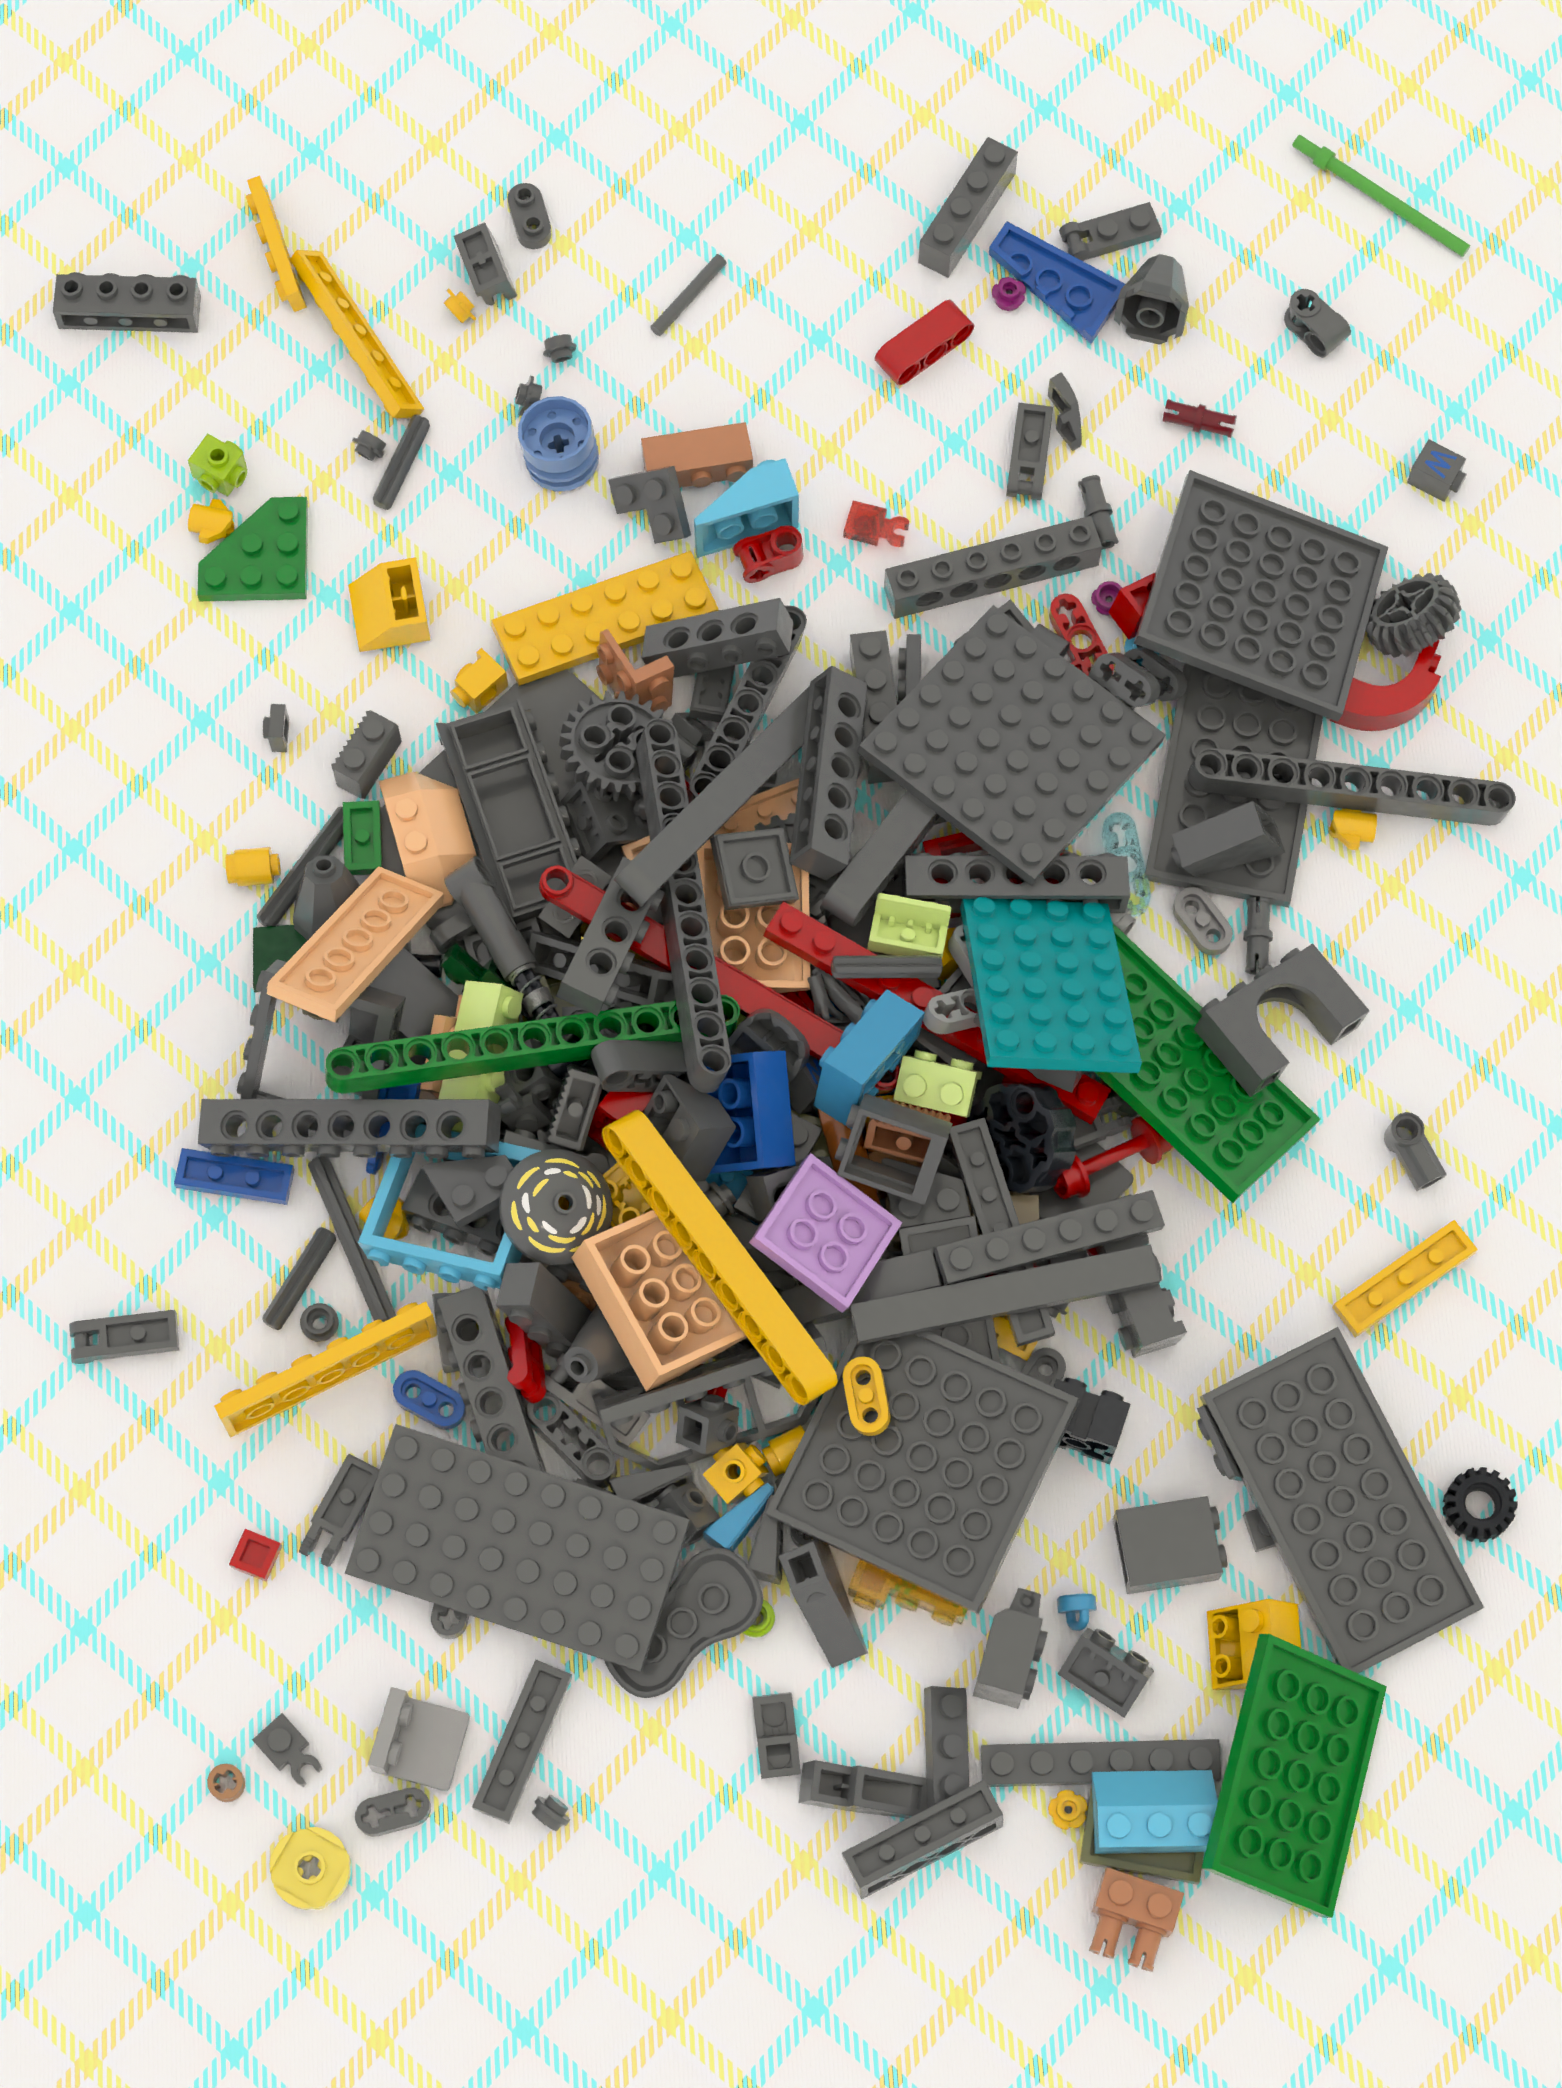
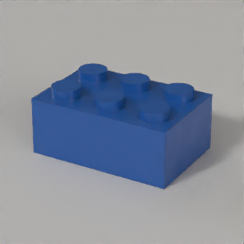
(759, 1105)

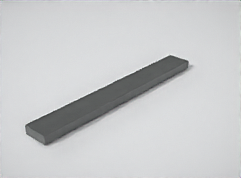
(1004, 1294)

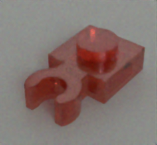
(869, 523)

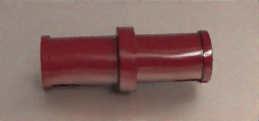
(1199, 418)

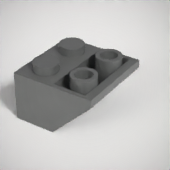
(690, 1124)

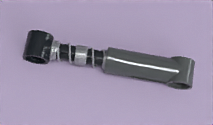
(475, 890)

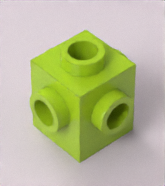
(218, 465)

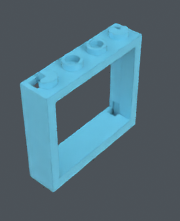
(423, 1259)

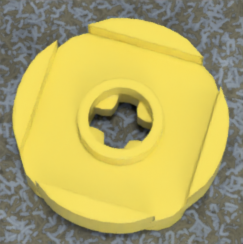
(315, 1891)

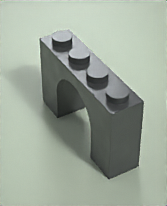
(1301, 981)

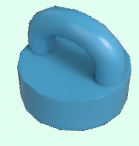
(1075, 1604)

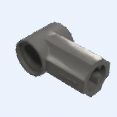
(1415, 1154)

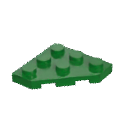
(261, 556)

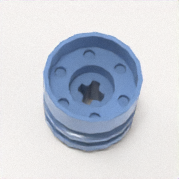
(557, 427)

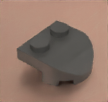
(771, 1032)

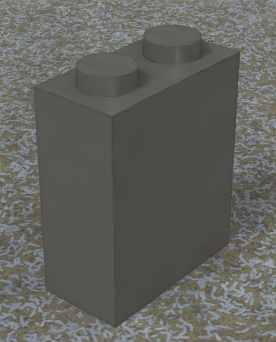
(1169, 1544)

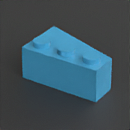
(866, 1054)

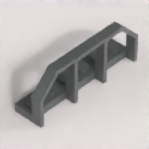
(693, 1385)

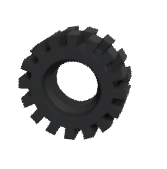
(1492, 1485)

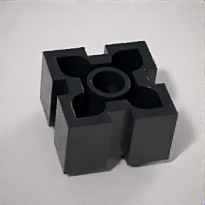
(1096, 1422)

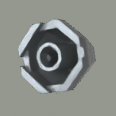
(1154, 301)
(321, 892)

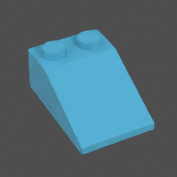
(751, 506)

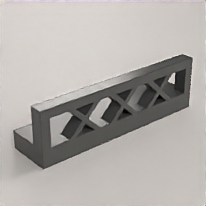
(923, 1839)

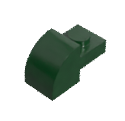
(461, 967)

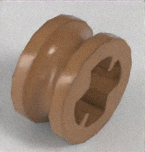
(223, 1770)

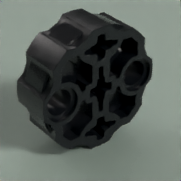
(1032, 1139)

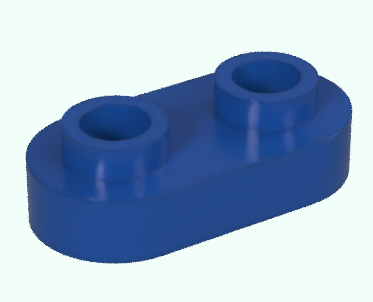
(430, 1400)

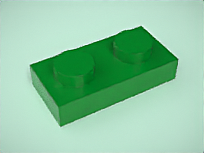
(362, 836)

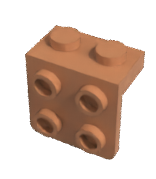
(650, 681)

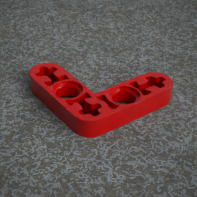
(1081, 625)

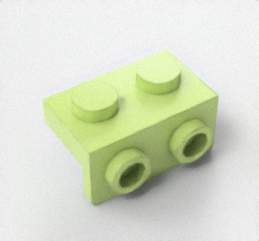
(908, 926)
(937, 1084)

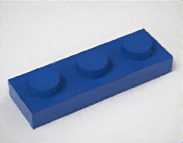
(234, 1176)

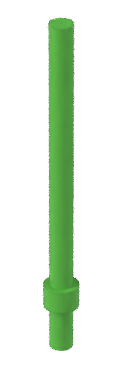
(1326, 159)

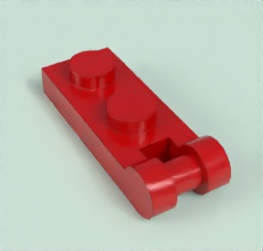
(527, 1363)

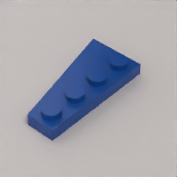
(1063, 282)

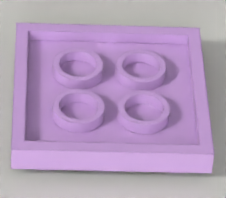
(825, 1233)

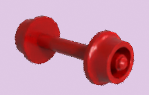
(1144, 1140)

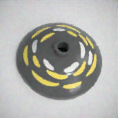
(532, 1210)

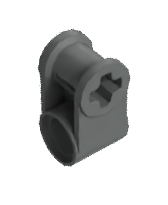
(1316, 325)

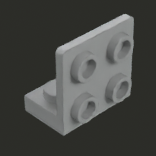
(418, 1741)

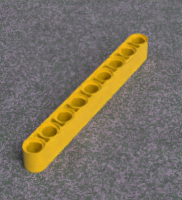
(719, 1257)

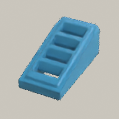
(735, 1524)

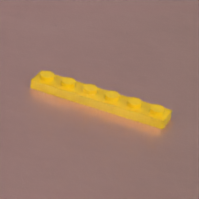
(356, 334)

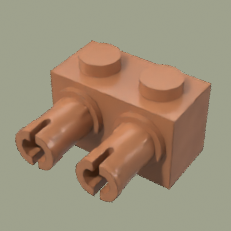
(1138, 1903)

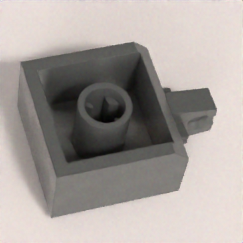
(1009, 1651)

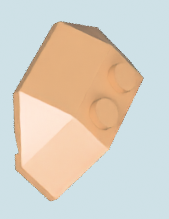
(427, 828)

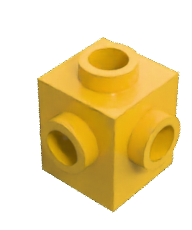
(724, 1474)

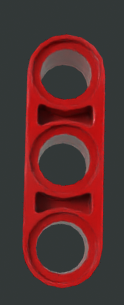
(924, 342)

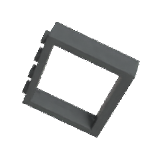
(372, 1000)

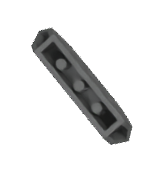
(642, 984)

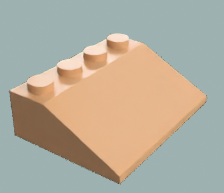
(739, 932)
(654, 1300)

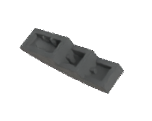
(887, 1279)

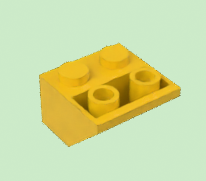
(389, 606)
(1235, 1634)

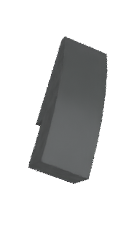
(862, 1789)

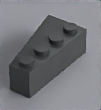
(1145, 1311)

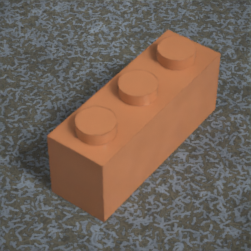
(701, 454)

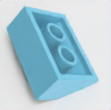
(1153, 1811)

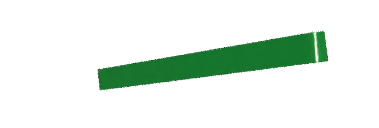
(511, 1038)

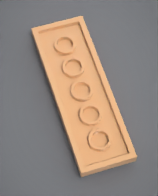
(355, 944)

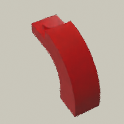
(1389, 706)

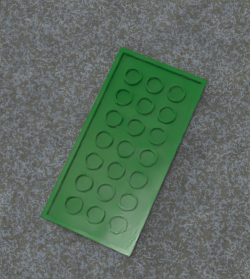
(1190, 1091)

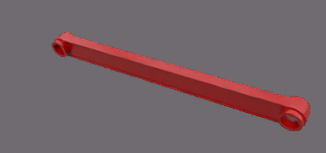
(582, 900)

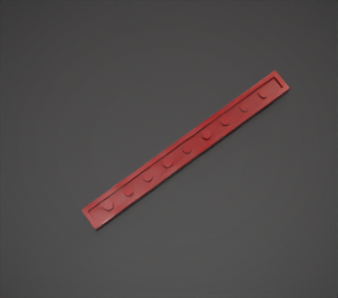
(820, 944)

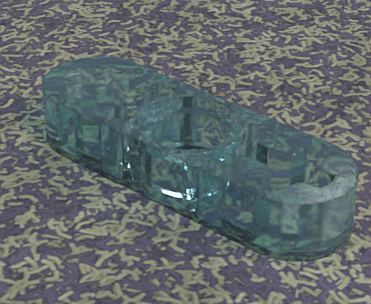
(1111, 842)

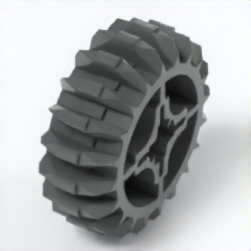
(1413, 615)

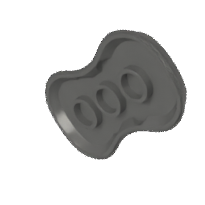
(707, 1603)

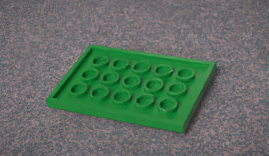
(1294, 1776)

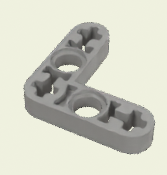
(942, 1005)

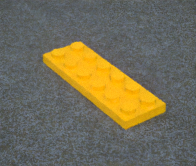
(568, 627)
(318, 1373)

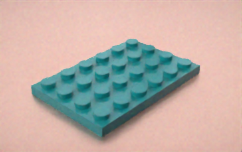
(1049, 985)

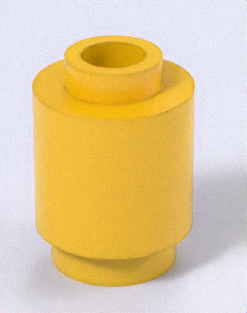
(252, 866)
(782, 1449)

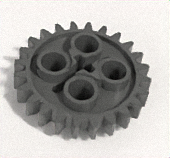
(597, 724)

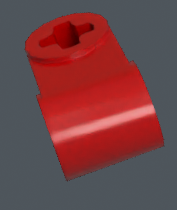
(767, 555)

